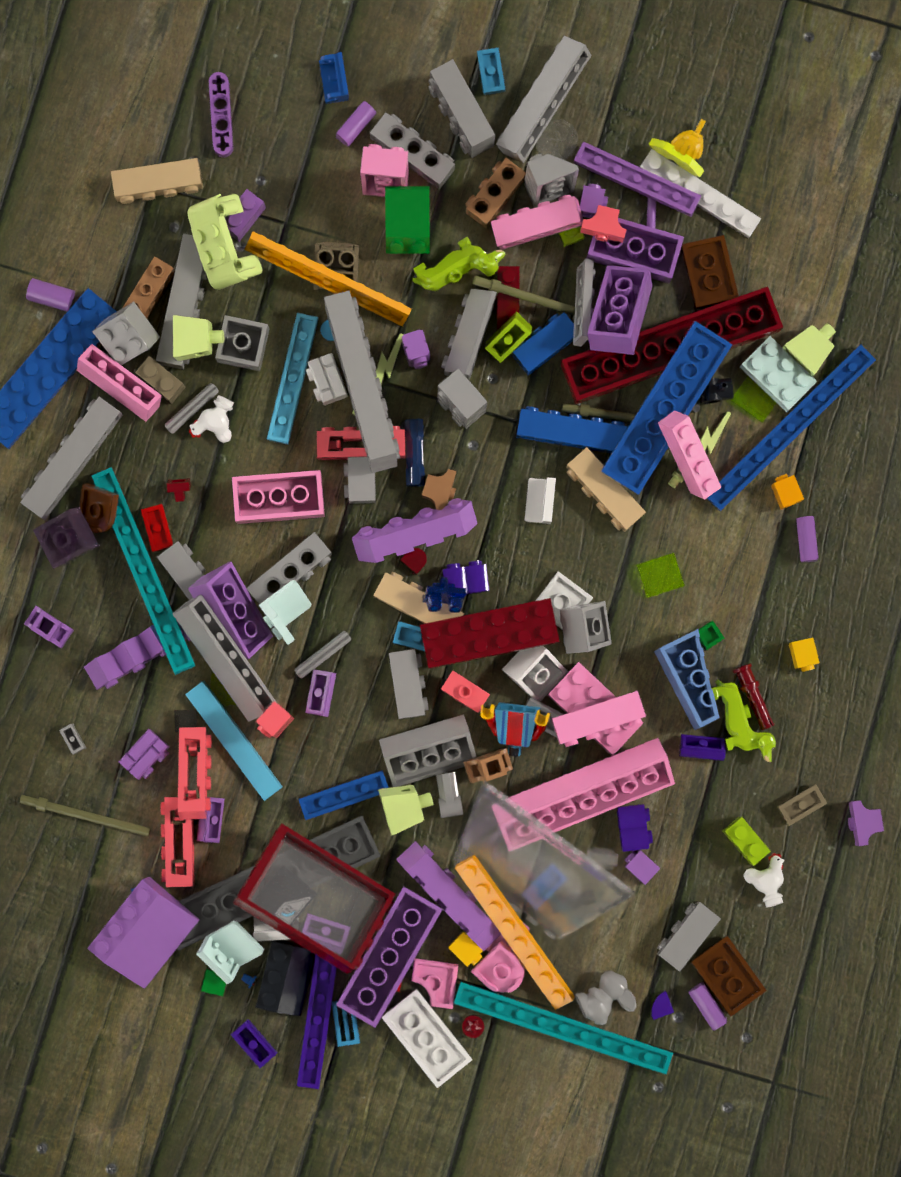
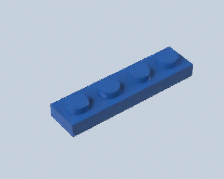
(342, 795)

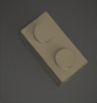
(160, 379)

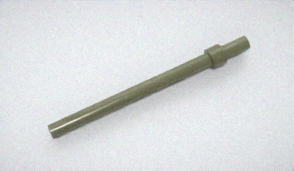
(496, 286)
(585, 411)
(43, 804)

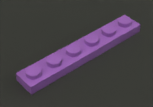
(637, 179)

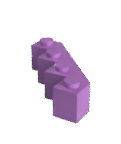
(403, 534)
(127, 657)
(449, 895)

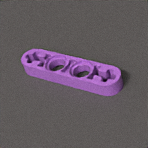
(223, 114)

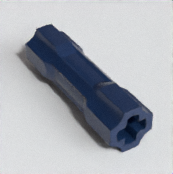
(414, 452)

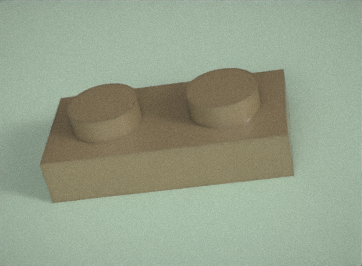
(802, 805)

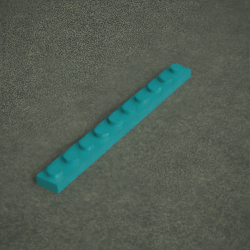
(146, 577)
(563, 1027)

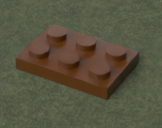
(709, 271)
(728, 976)

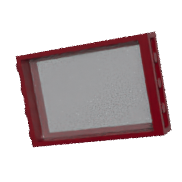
(315, 899)

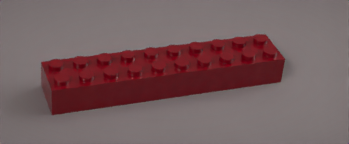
(735, 320)

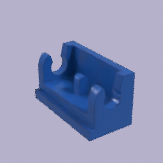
(333, 78)

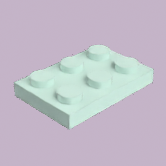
(778, 374)

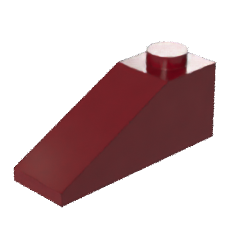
(507, 304)

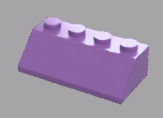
(233, 607)

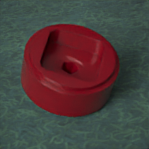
(473, 1026)

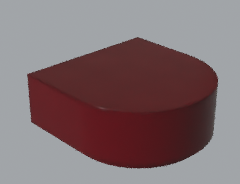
(415, 560)

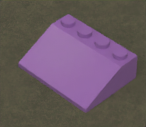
(143, 933)

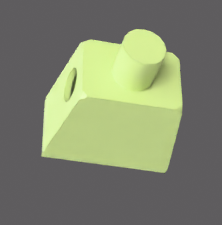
(193, 337)
(811, 347)
(403, 807)

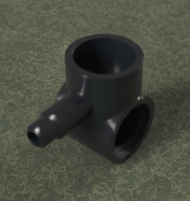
(717, 391)

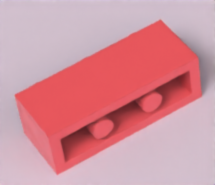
(274, 720)

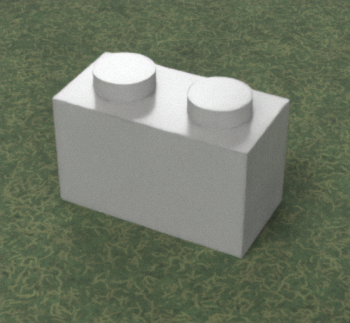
(360, 481)

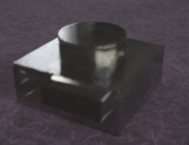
(185, 719)

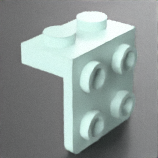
(284, 608)
(228, 950)

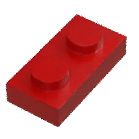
(157, 528)

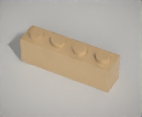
(157, 180)
(609, 494)
(409, 599)

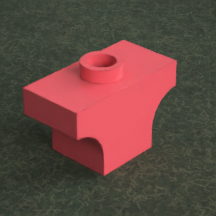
(604, 225)
(465, 691)

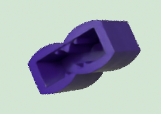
(471, 577)
(633, 827)

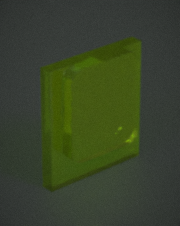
(753, 400)
(660, 575)

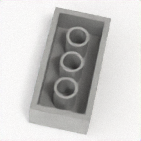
(461, 108)

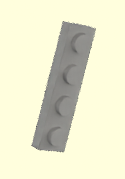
(583, 301)

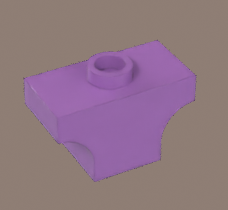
(48, 627)
(864, 822)

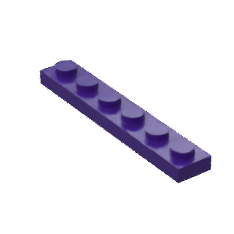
(316, 1024)

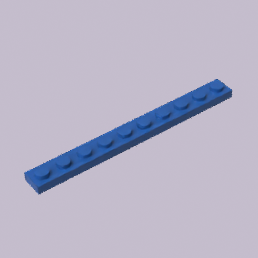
(791, 426)

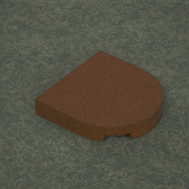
(98, 507)

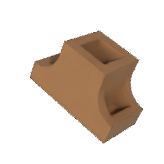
(440, 489)
(488, 766)

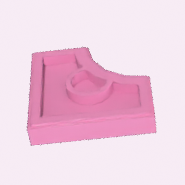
(438, 980)

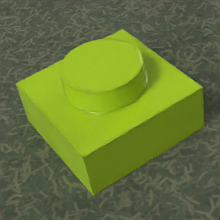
(571, 236)

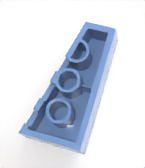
(689, 678)

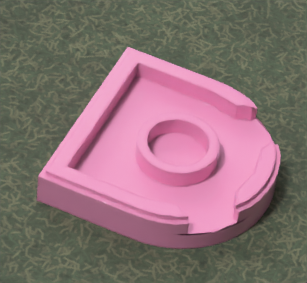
(500, 969)

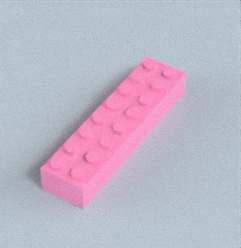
(599, 786)

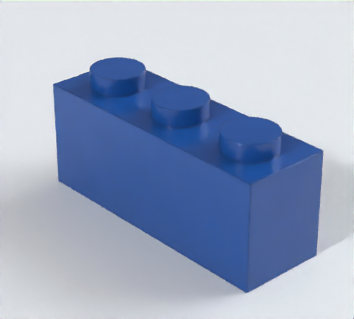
(544, 343)

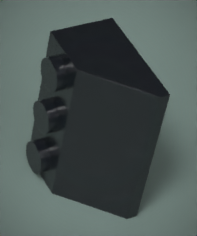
(285, 978)

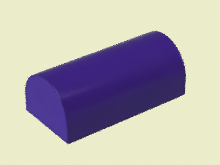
(702, 747)
(254, 1043)

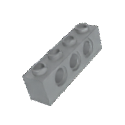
(436, 174)
(311, 545)

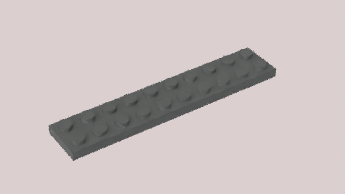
(215, 905)

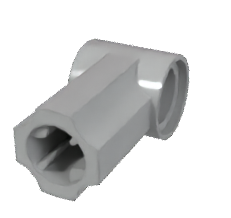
(449, 800)

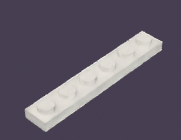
(711, 199)

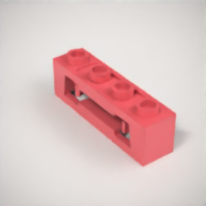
(349, 434)
(194, 738)
(168, 851)

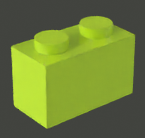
(508, 337)
(746, 841)

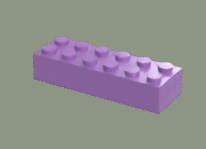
(389, 957)

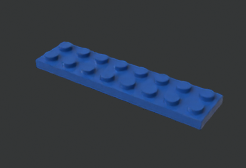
(49, 366)
(675, 390)

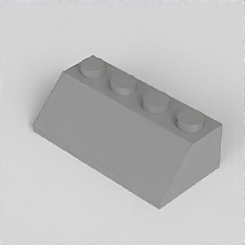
(549, 178)
(470, 332)
(427, 750)

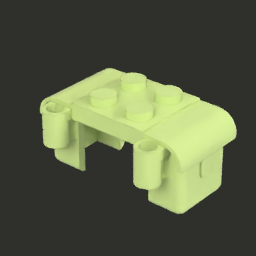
(215, 242)

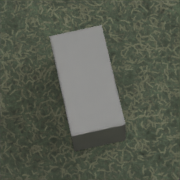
(72, 739)

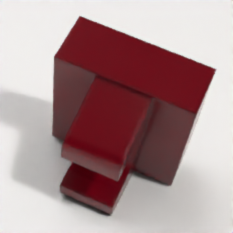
(179, 487)

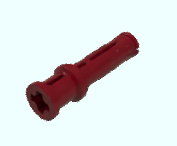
(750, 687)

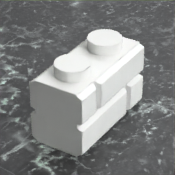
(327, 379)

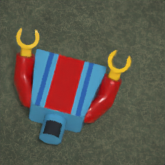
(515, 725)

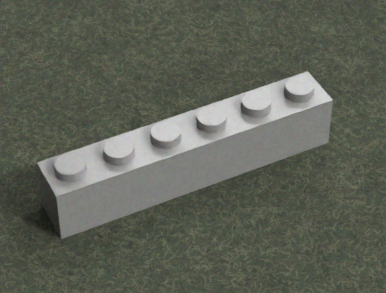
(543, 99)
(183, 299)
(71, 458)
(224, 657)

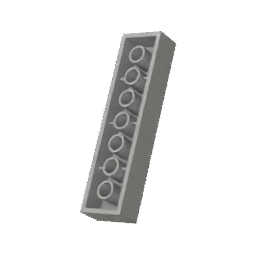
(361, 381)

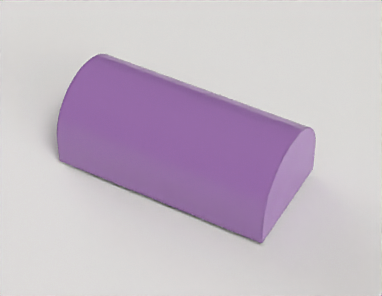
(355, 123)
(50, 294)
(807, 539)
(320, 693)
(210, 828)
(708, 1006)

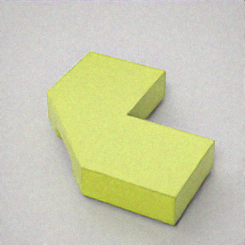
(683, 161)

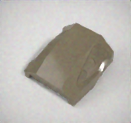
(339, 258)

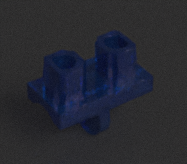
(444, 593)

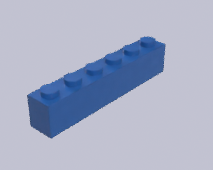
(570, 430)

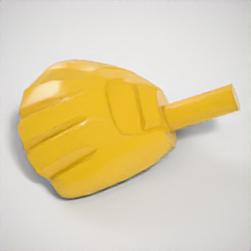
(690, 142)

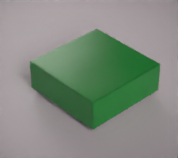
(710, 635)
(213, 983)

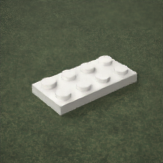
(426, 1038)

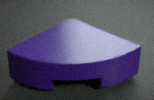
(661, 1006)

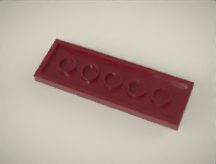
(489, 633)

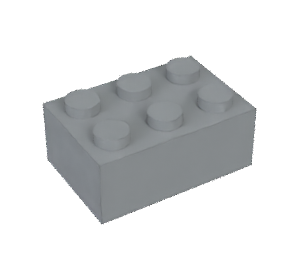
(461, 399)

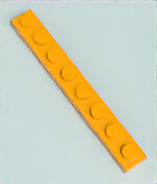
(327, 278)
(514, 932)

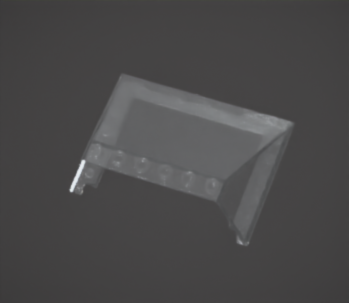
(536, 866)

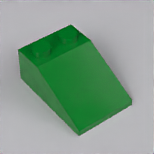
(407, 219)

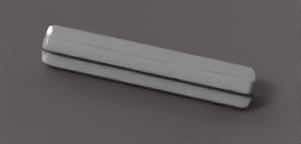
(191, 408)
(322, 654)

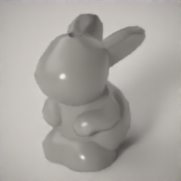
(598, 1002)

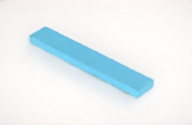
(292, 378)
(234, 740)

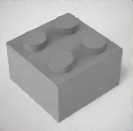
(126, 334)
(243, 343)

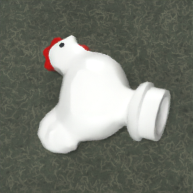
(214, 420)
(768, 880)

